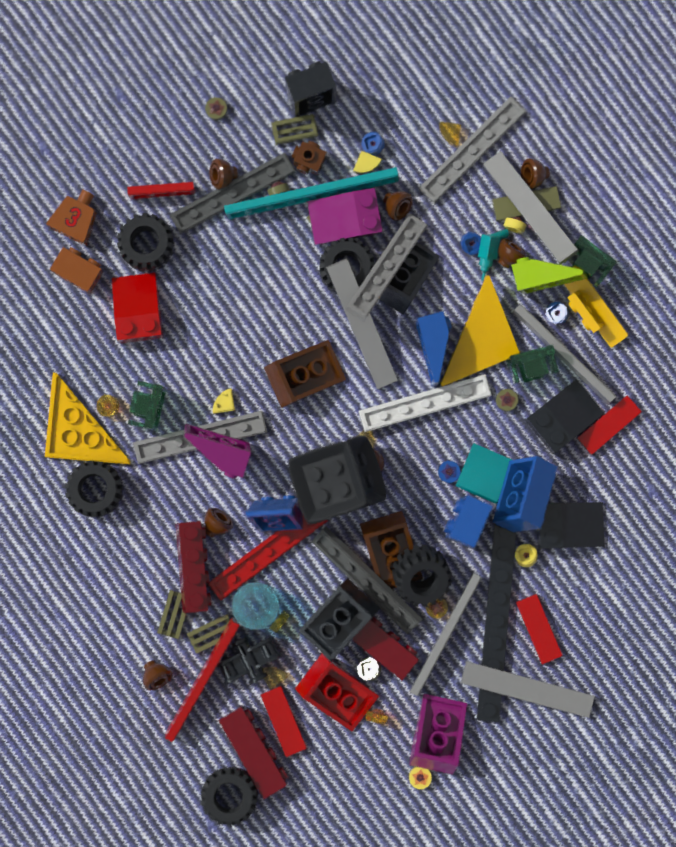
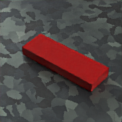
(161, 190)
(609, 425)
(539, 629)
(283, 721)

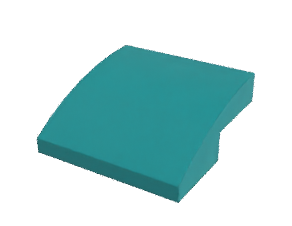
(483, 473)

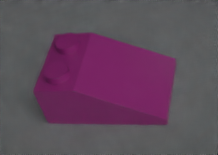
(345, 216)
(225, 452)
(438, 734)

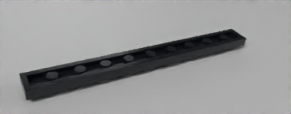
(496, 617)

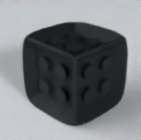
(337, 479)

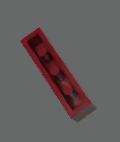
(386, 649)
(253, 752)

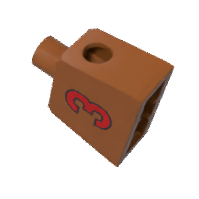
(74, 218)

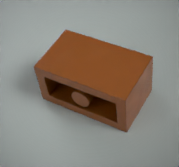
(77, 270)

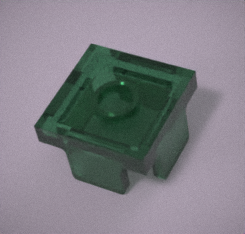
(592, 259)
(532, 364)
(147, 406)

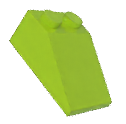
(538, 275)

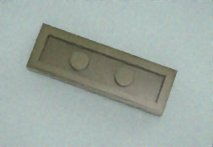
(505, 209)

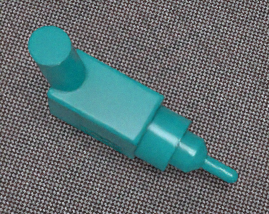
(489, 249)

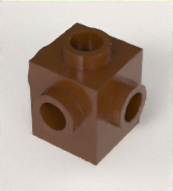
(310, 165)

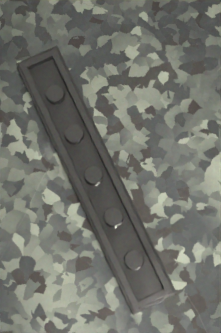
(237, 191)
(366, 580)

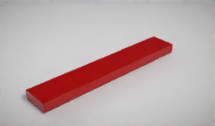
(259, 559)
(202, 680)

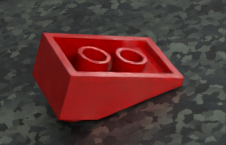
(136, 308)
(336, 692)

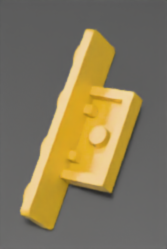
(594, 311)

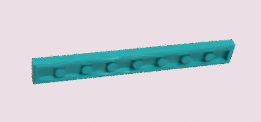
(311, 193)

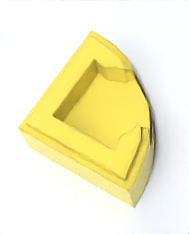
(366, 163)
(224, 402)

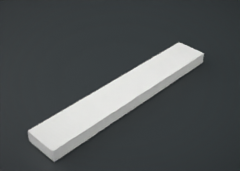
(425, 403)

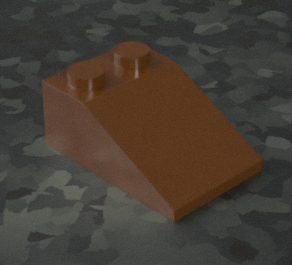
(304, 373)
(385, 540)

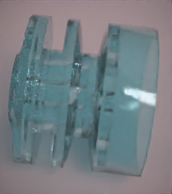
(267, 612)

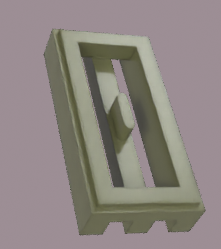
(314, 133)
(169, 631)
(194, 641)

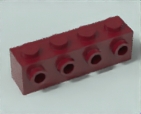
(191, 566)

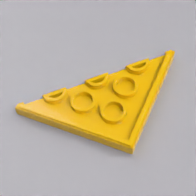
(484, 338)
(75, 432)

